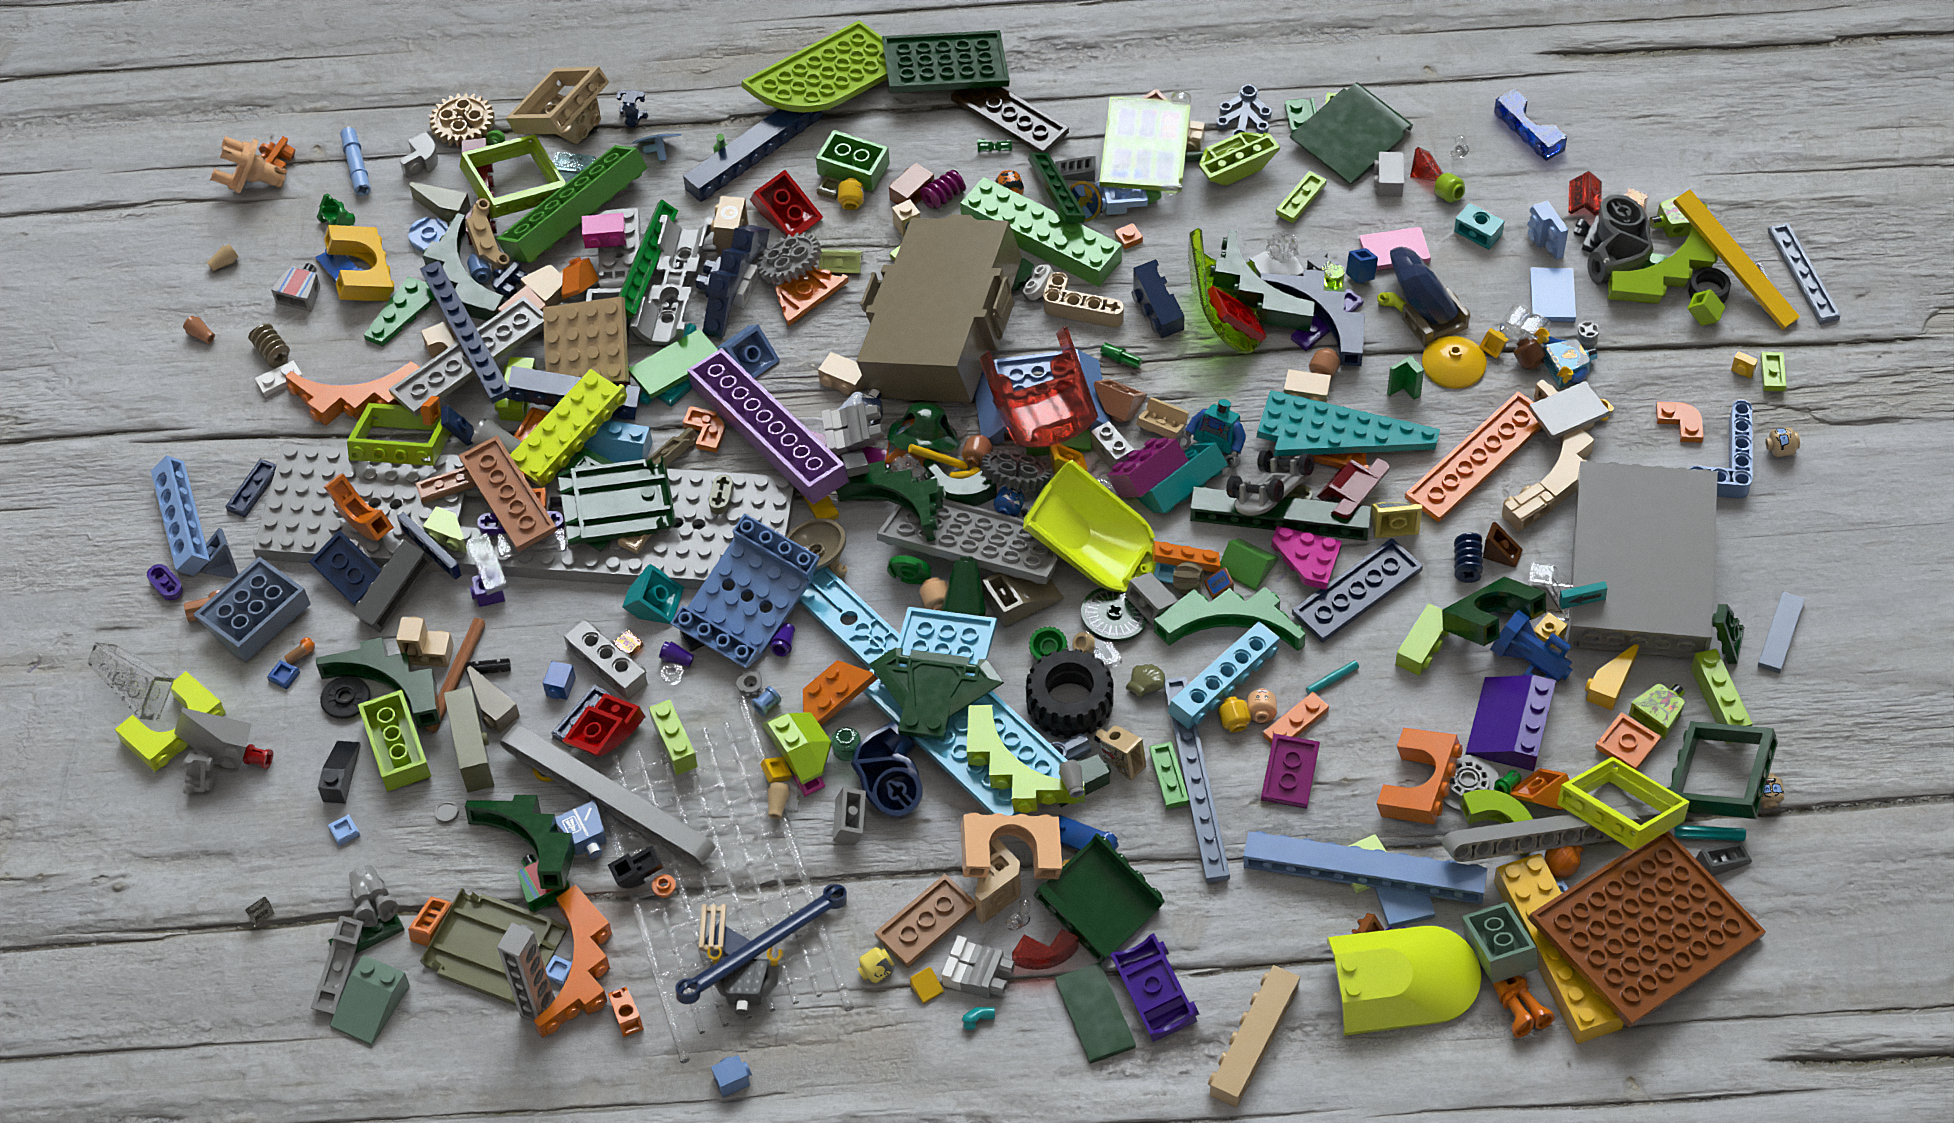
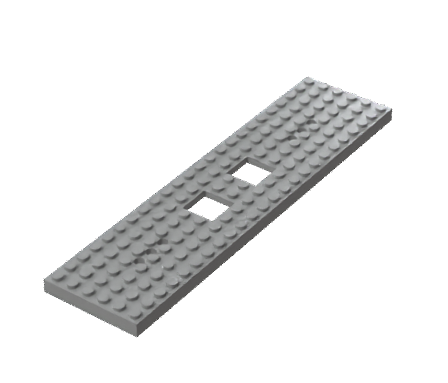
(303, 519)

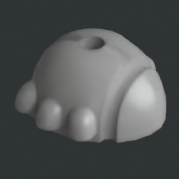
(747, 679)

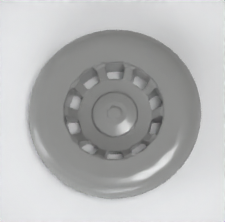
(1469, 776)

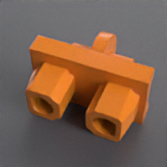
(274, 153)

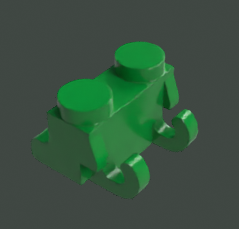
(334, 212)

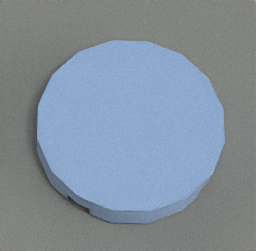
(425, 231)

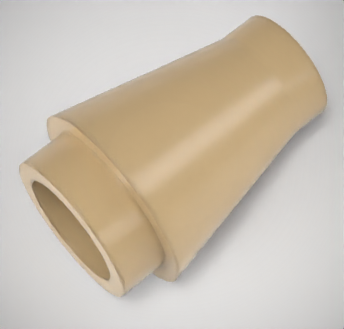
(223, 257)
(777, 799)

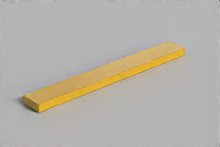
(1736, 259)

